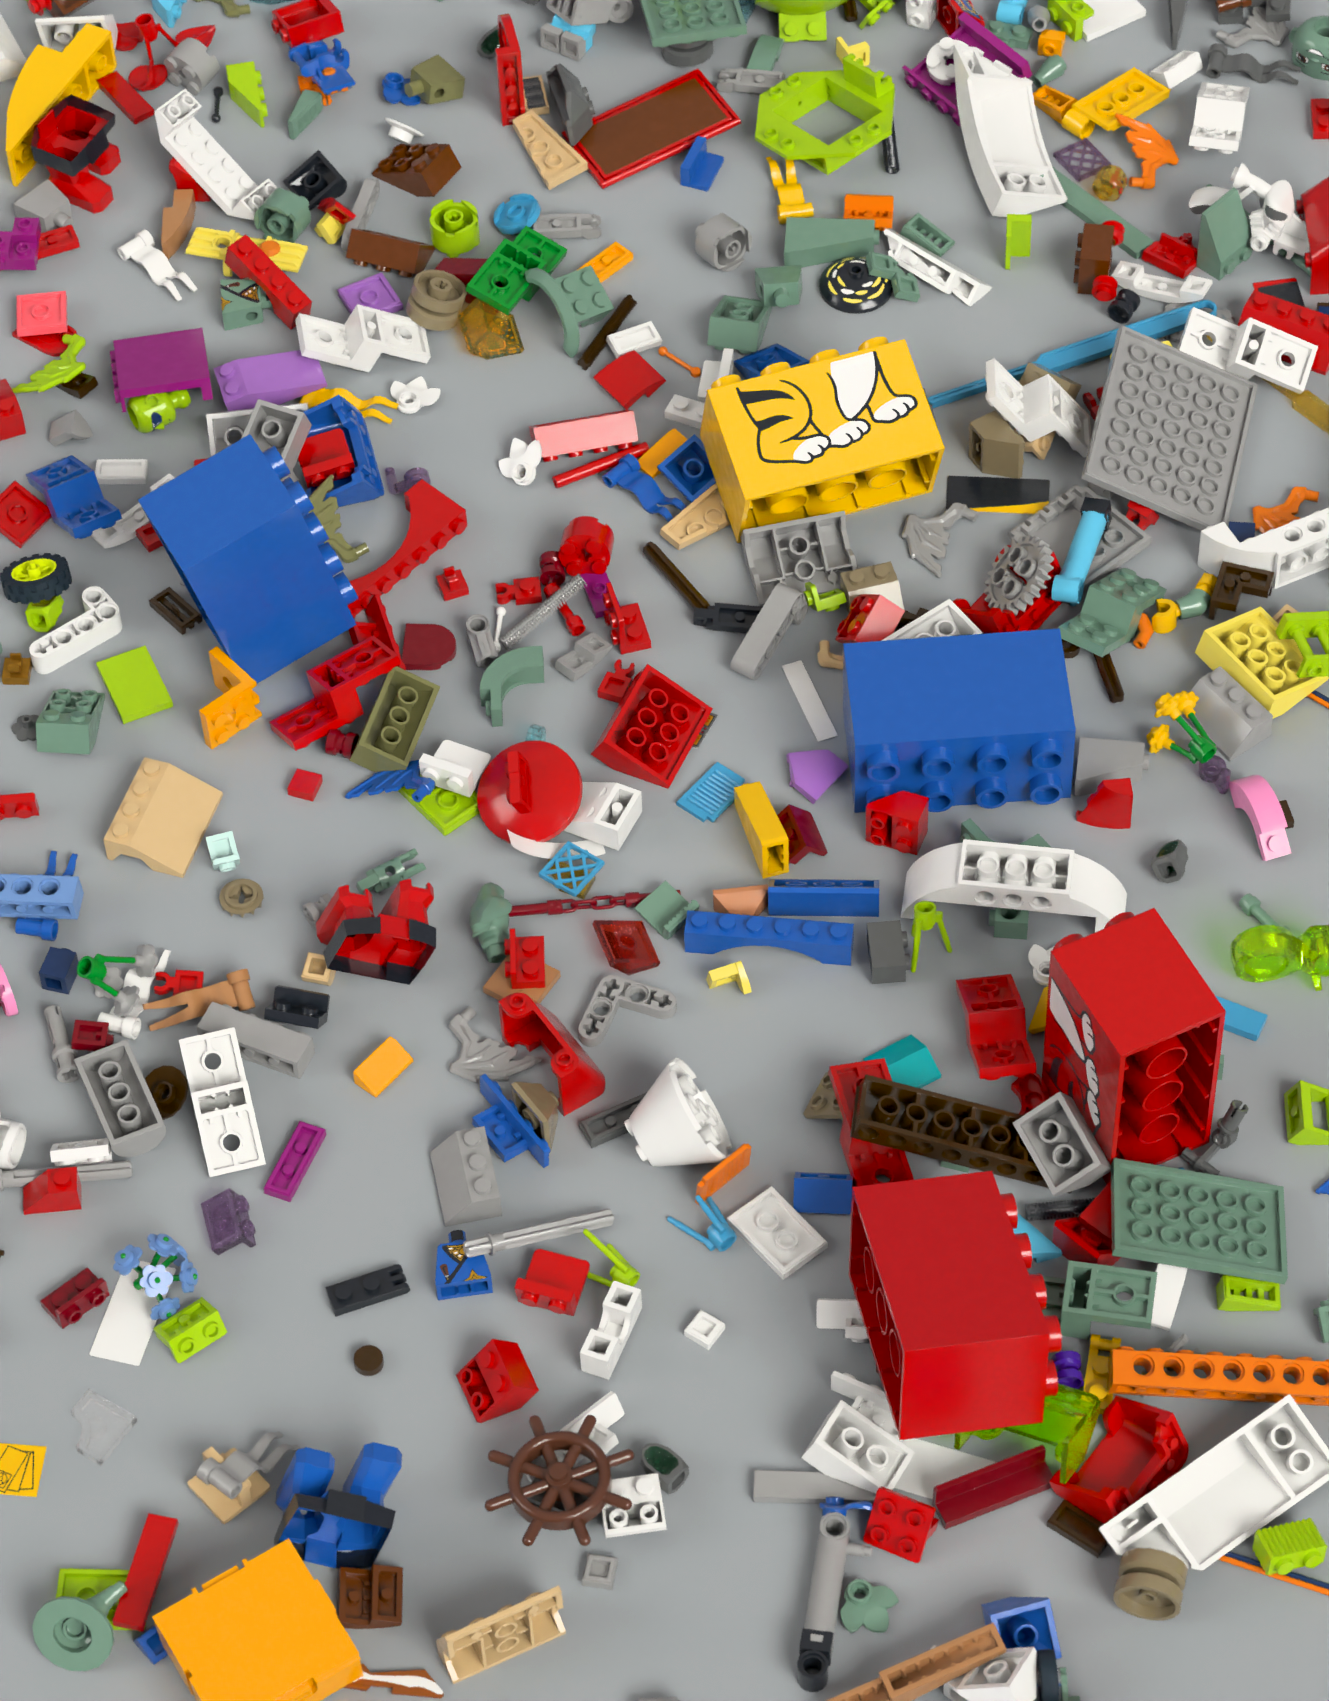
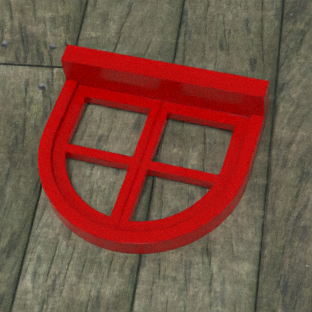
(509, 71)

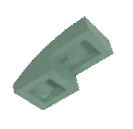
(766, 53)

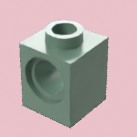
(1009, 923)

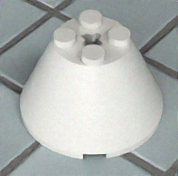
(678, 1121)

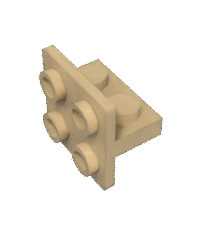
(219, 1504)

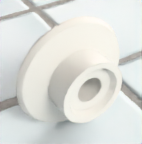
(402, 132)

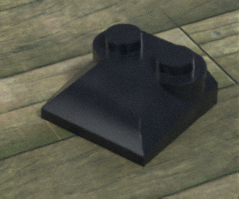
(316, 180)

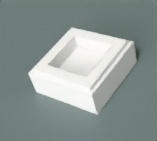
(704, 1329)

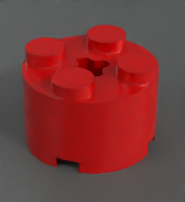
(586, 546)

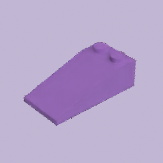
(268, 378)

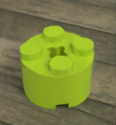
(454, 227)

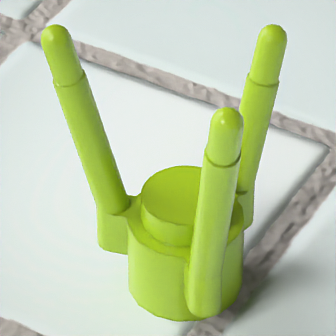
(924, 919)
(620, 1272)

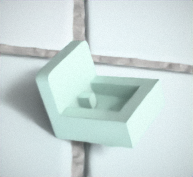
(223, 851)

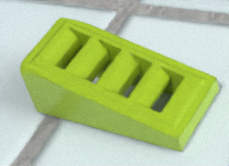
(1235, 1302)

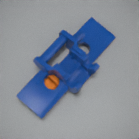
(323, 64)

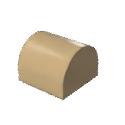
(316, 970)

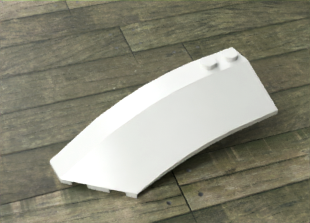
(1003, 136)

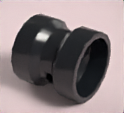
(1123, 306)

